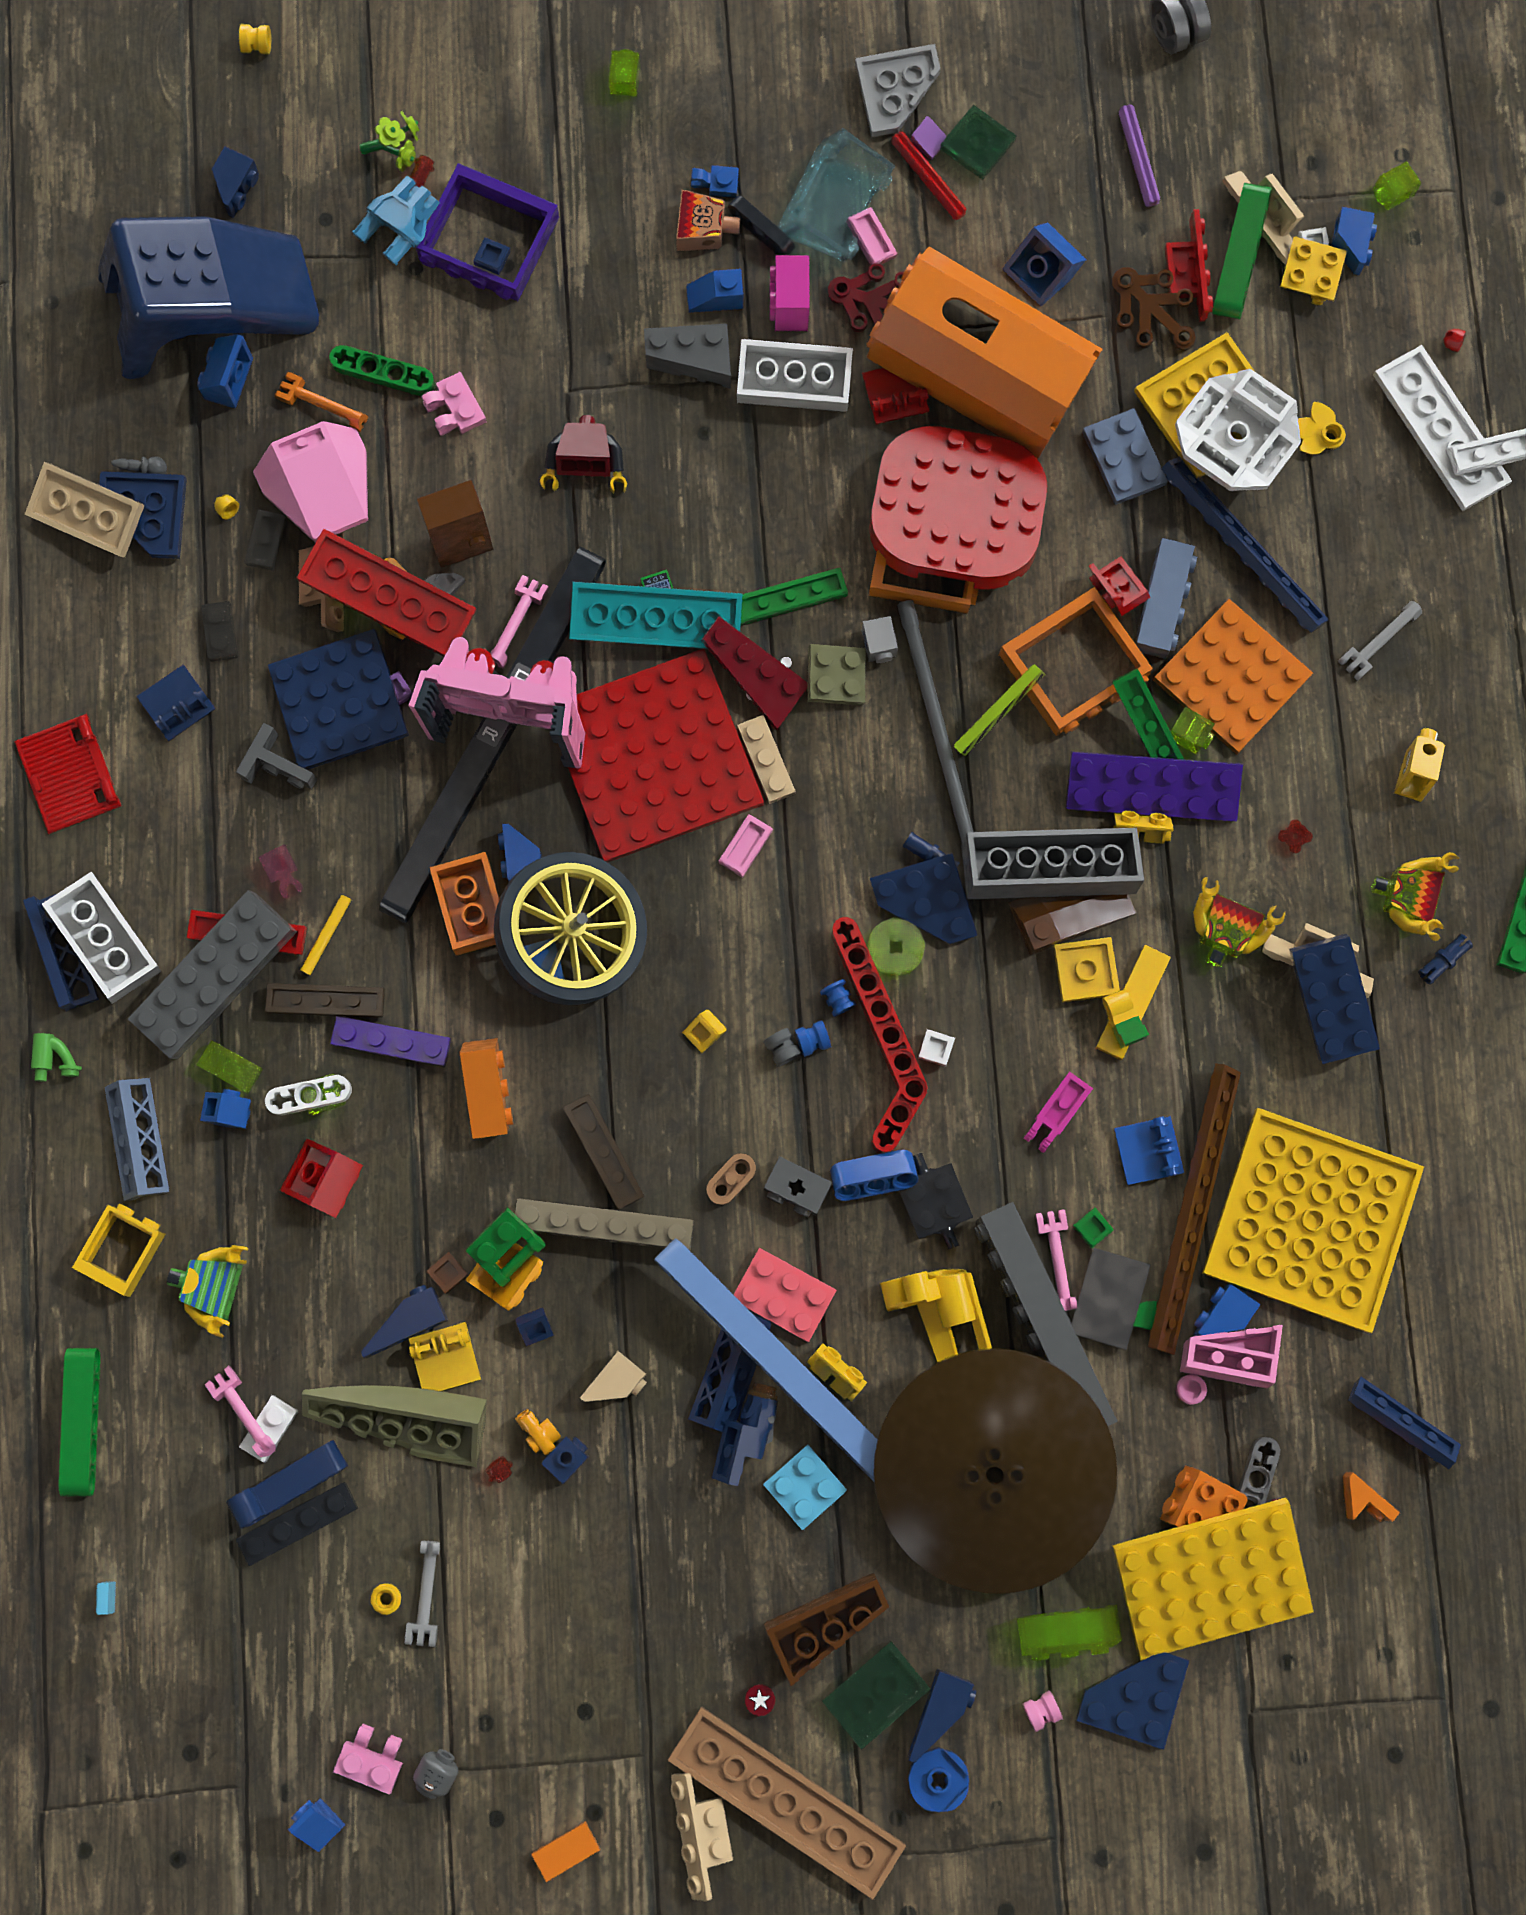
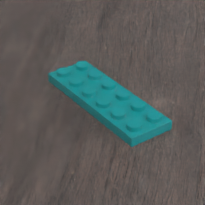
(648, 614)

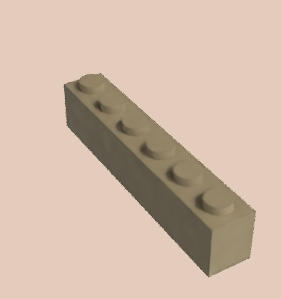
(604, 1224)

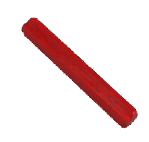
(928, 175)

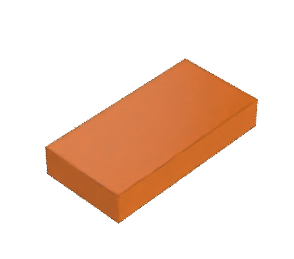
(565, 1851)

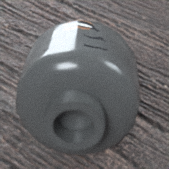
(435, 1773)

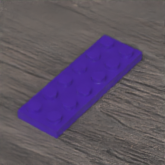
(1154, 786)

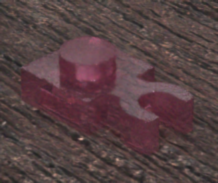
(279, 866)

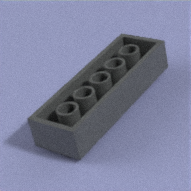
(1052, 863)
(212, 975)

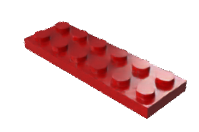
(385, 593)

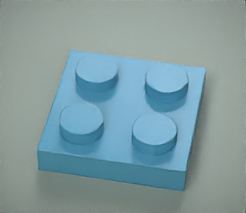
(805, 1487)

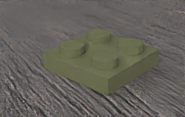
(836, 674)

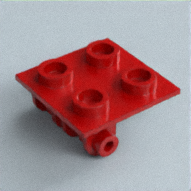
(892, 396)

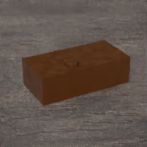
(455, 523)

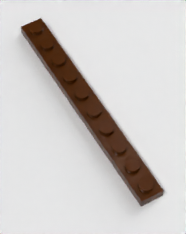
(1194, 1209)

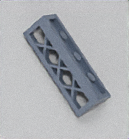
(127, 1140)

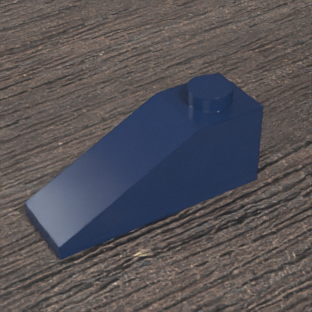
(412, 1317)
(943, 1707)

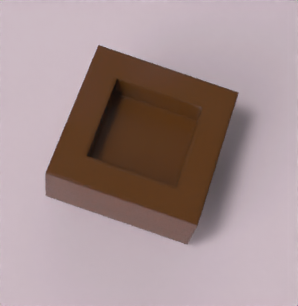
(447, 1272)

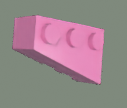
(1236, 1357)

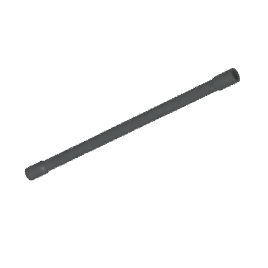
(911, 626)

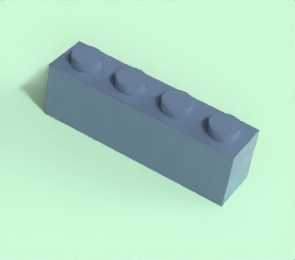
(1166, 590)

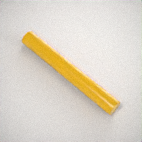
(325, 935)

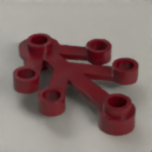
(873, 300)

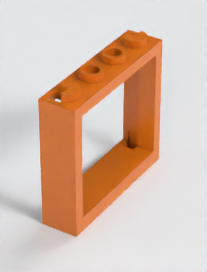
(919, 597)
(1092, 707)

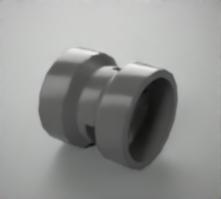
(782, 1054)

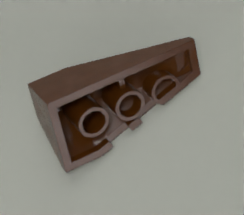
(1064, 918)

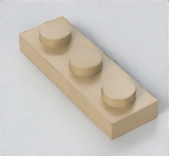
(766, 759)

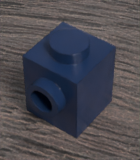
(566, 1458)

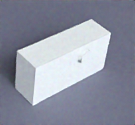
(794, 375)
(101, 937)

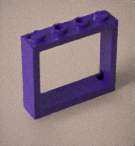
(503, 194)

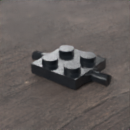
(936, 1201)

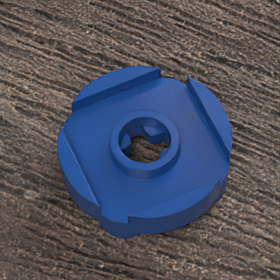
(956, 1781)

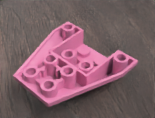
(317, 478)

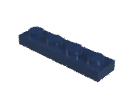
(1404, 1423)

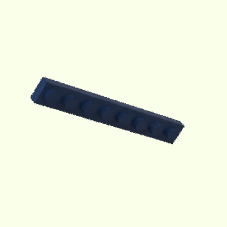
(1248, 548)

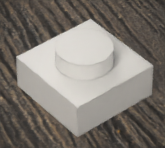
(936, 1047)

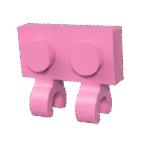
(460, 401)
(368, 1766)

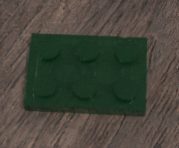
(876, 1695)

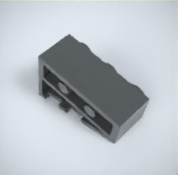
(690, 351)

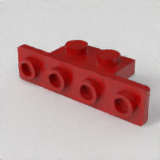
(1187, 265)

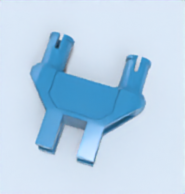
(402, 213)

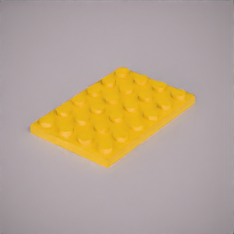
(1213, 1578)

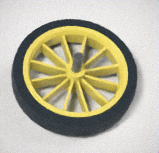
(570, 928)

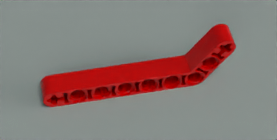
(879, 1026)

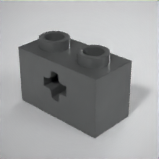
(791, 1173)

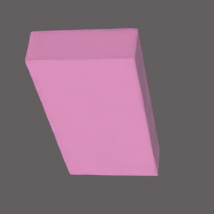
(871, 237)
(745, 845)

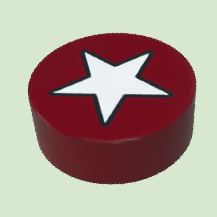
(760, 1699)

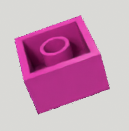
(790, 293)

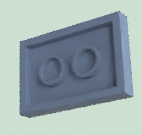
(1124, 456)

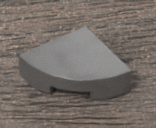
(446, 581)

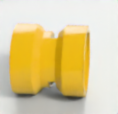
(255, 39)

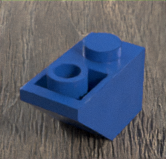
(1353, 233)
(518, 851)
(1228, 1313)
(316, 1824)

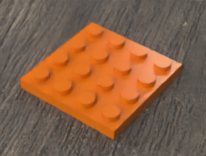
(1233, 675)

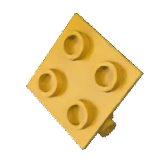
(1313, 269)
(444, 1358)

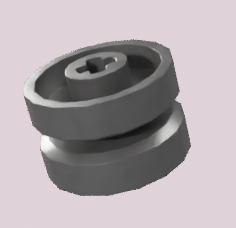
(1180, 23)

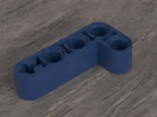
(286, 1485)

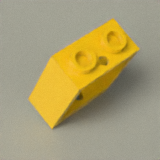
(84, 1261)

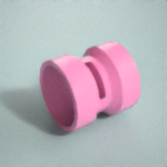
(1042, 1711)

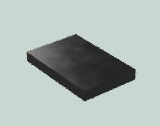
(1110, 1298)

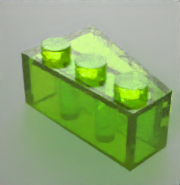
(1069, 1632)

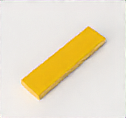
(1140, 987)

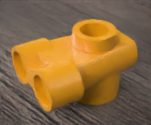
(541, 1435)

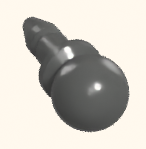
(153, 465)

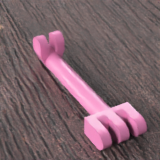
(527, 596)
(1057, 1254)
(264, 1445)

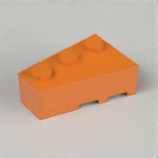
(485, 1088)

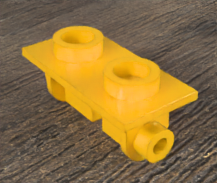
(1156, 827)
(848, 1379)

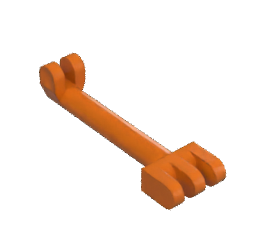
(297, 391)

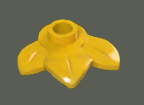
(1314, 430)

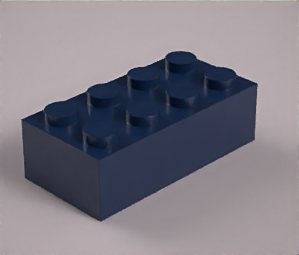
(1334, 998)

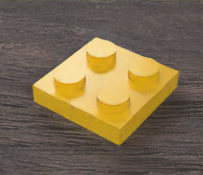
(1086, 969)

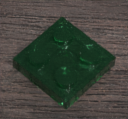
(978, 142)

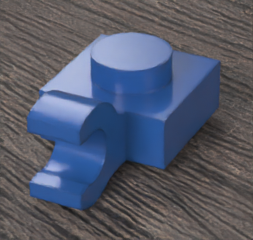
(721, 180)

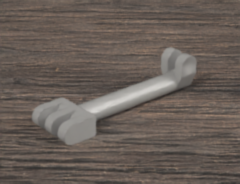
(1410, 612)
(422, 1627)

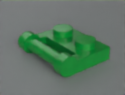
(498, 1240)

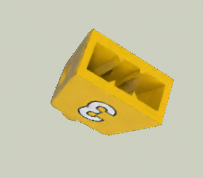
(1420, 766)

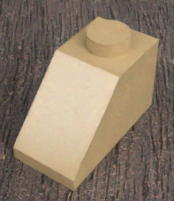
(616, 1380)

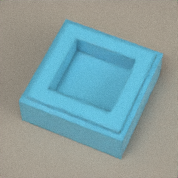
(105, 1597)

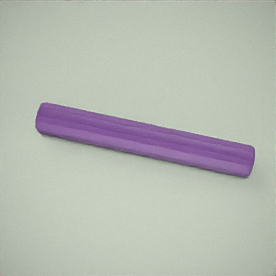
(1139, 155)

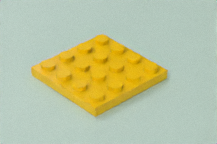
(1174, 388)

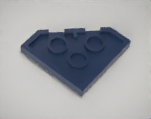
(162, 516)
(928, 897)
(1137, 1699)

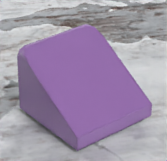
(928, 138)

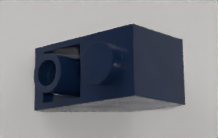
(234, 177)

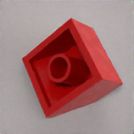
(321, 1178)

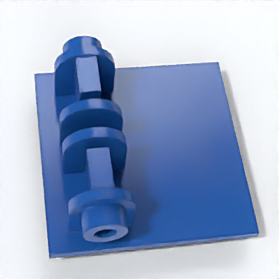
(1149, 1150)

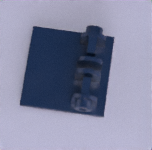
(176, 702)

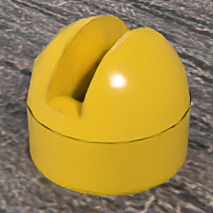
(226, 506)

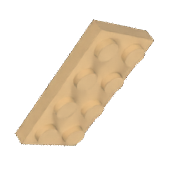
(84, 509)

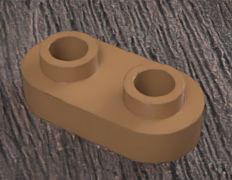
(731, 1179)

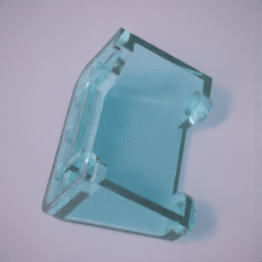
(833, 188)

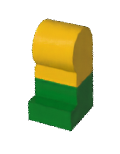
(1124, 1019)

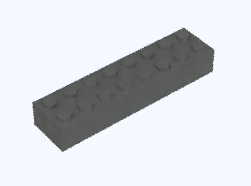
(1036, 1299)

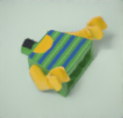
(209, 1286)

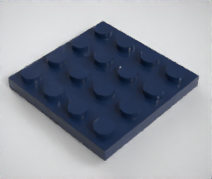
(338, 700)

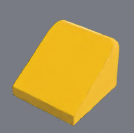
(704, 1030)

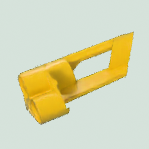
(943, 1301)

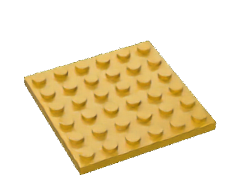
(1313, 1220)

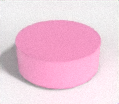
(1191, 1389)

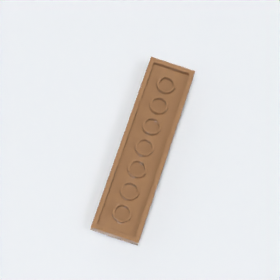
(787, 1802)

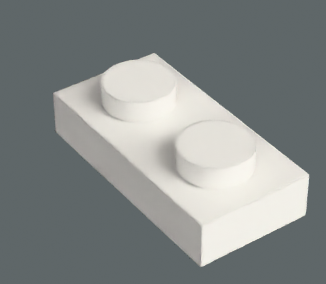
(273, 1421)

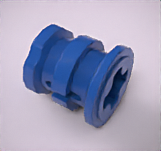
(838, 997)

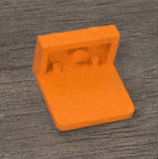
(1199, 1498)

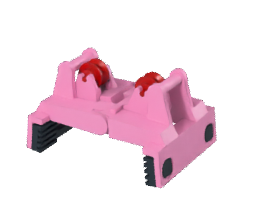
(468, 686)

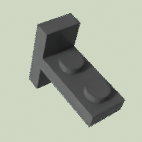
(260, 754)

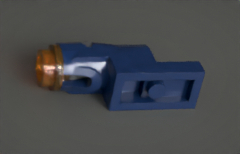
(747, 1436)

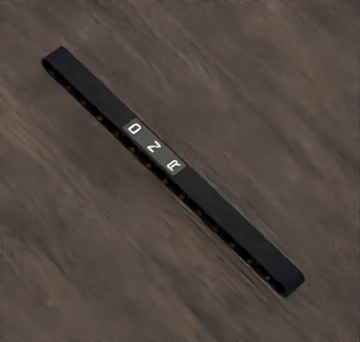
(484, 748)

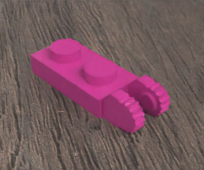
(1060, 1109)

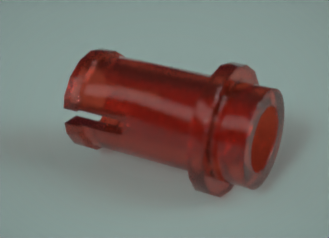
(422, 169)

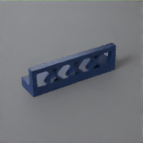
(54, 962)
(735, 1381)

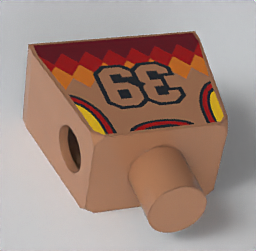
(703, 222)

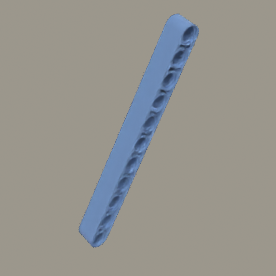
(769, 1354)

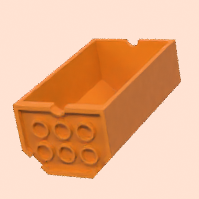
(1009, 385)

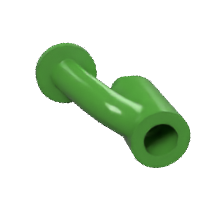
(42, 1057)

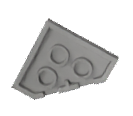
(895, 85)

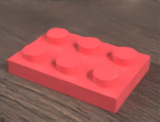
(784, 1295)

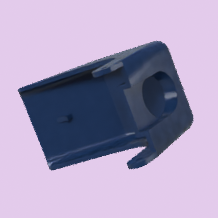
(202, 279)

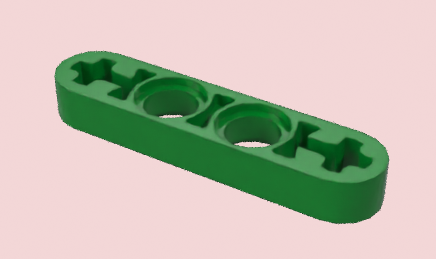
(380, 375)

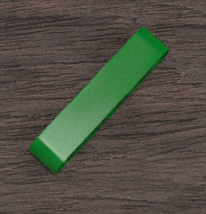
(1242, 251)
(79, 1422)

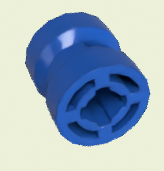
(812, 1038)

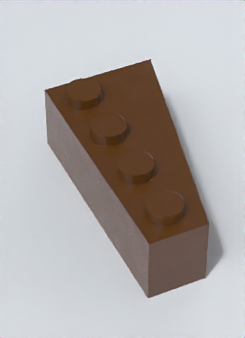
(824, 1625)

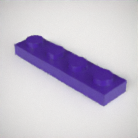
(390, 1041)

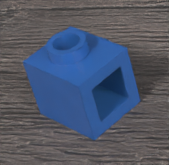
(226, 1109)

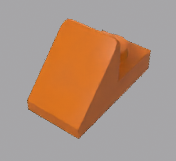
(1360, 1494)

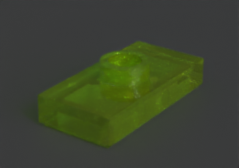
(229, 1067)

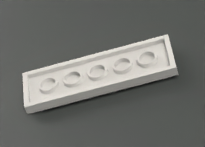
(1437, 423)

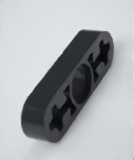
(761, 226)

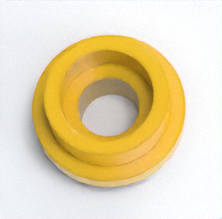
(376, 1601)

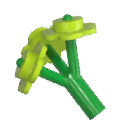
(392, 134)

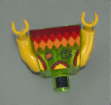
(1415, 893)
(1230, 925)

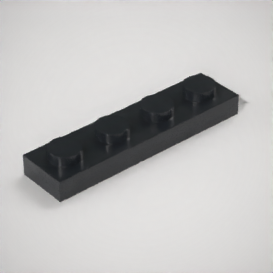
(297, 1524)

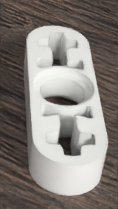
(288, 1107)

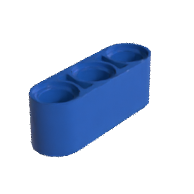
(873, 1175)

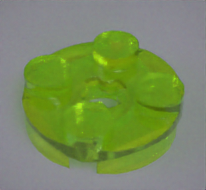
(895, 931)

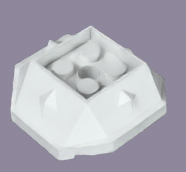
(1243, 405)

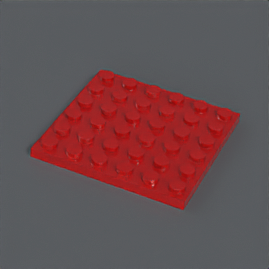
(660, 757)

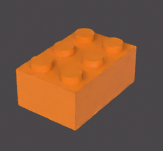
(467, 901)

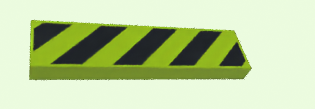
(999, 709)

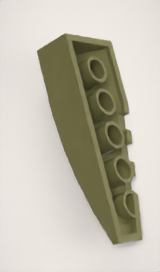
(422, 1420)

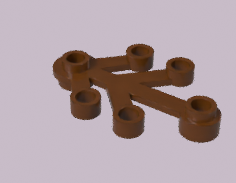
(1151, 304)

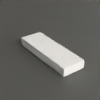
(1488, 452)

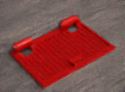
(67, 774)

